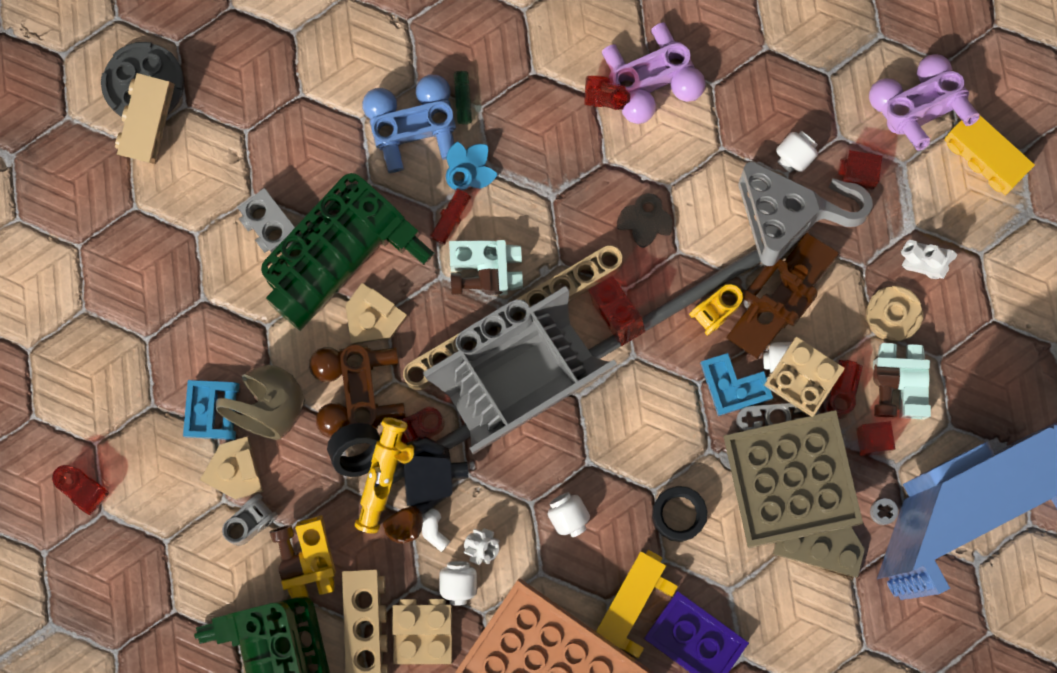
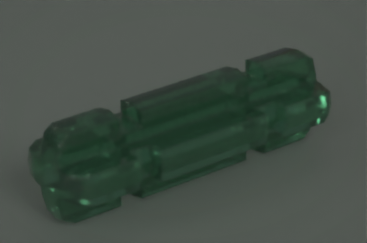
(462, 96)

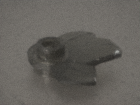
(645, 224)

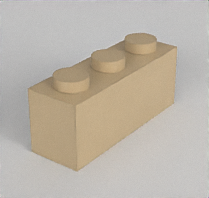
(144, 118)

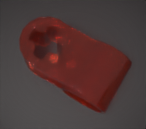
(416, 427)
(83, 490)

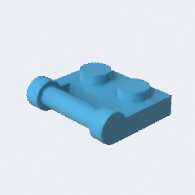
(201, 410)

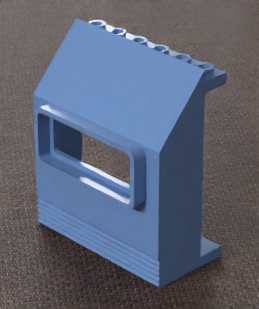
(964, 502)

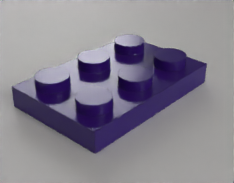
(695, 638)

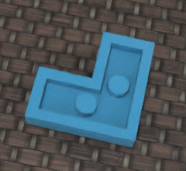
(727, 391)

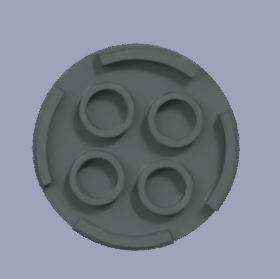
(141, 59)

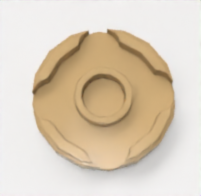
(894, 313)

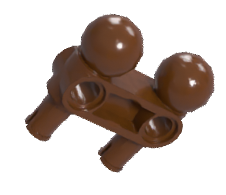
(329, 364)

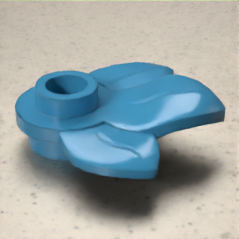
(471, 163)

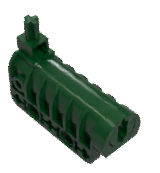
(336, 249)
(271, 637)

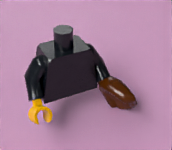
(427, 483)

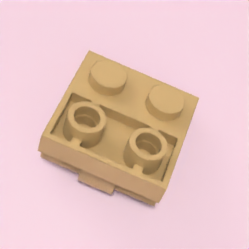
(804, 376)

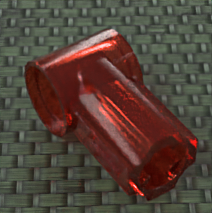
(603, 93)
(845, 388)

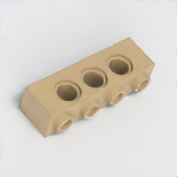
(353, 585)

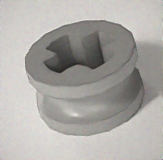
(884, 520)

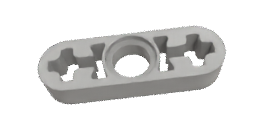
(755, 412)

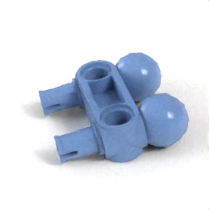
(410, 123)

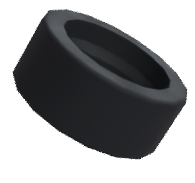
(347, 437)
(697, 501)

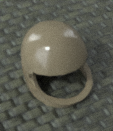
(277, 406)

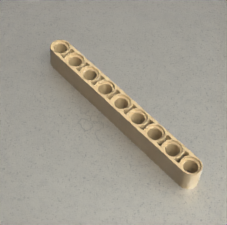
(568, 277)

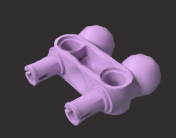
(654, 73)
(924, 102)

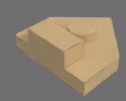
(372, 316)
(234, 470)

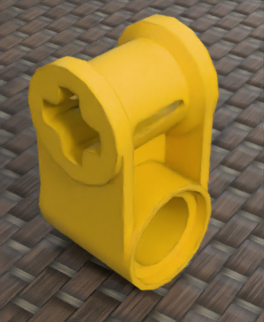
(714, 312)

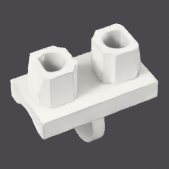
(927, 259)

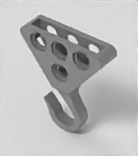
(792, 209)

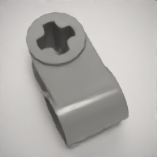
(250, 519)

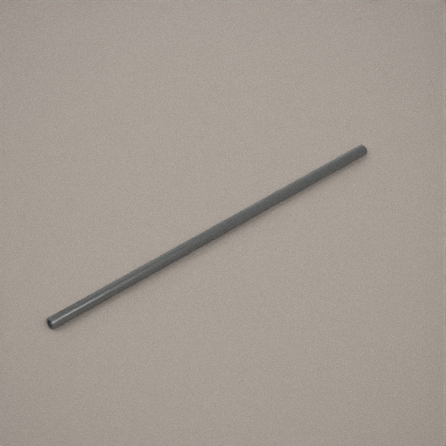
(649, 321)

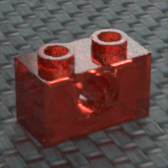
(617, 310)

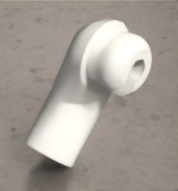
(430, 530)

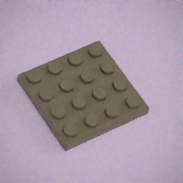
(792, 479)

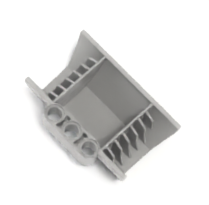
(518, 370)

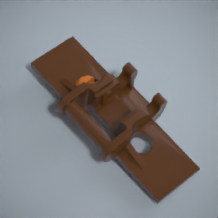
(789, 301)

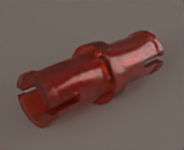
(450, 216)

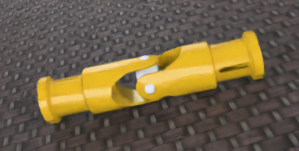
(381, 472)

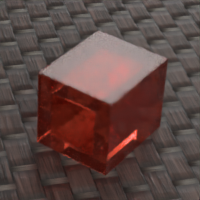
(861, 169)
(875, 438)

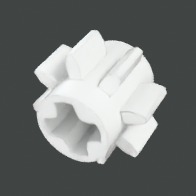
(481, 546)

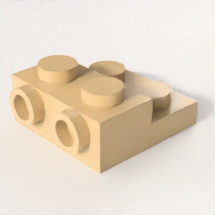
(422, 632)

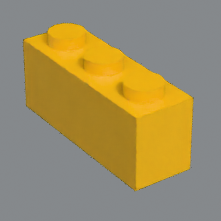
(989, 154)

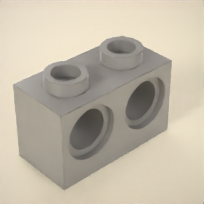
(272, 220)

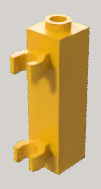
(631, 599)

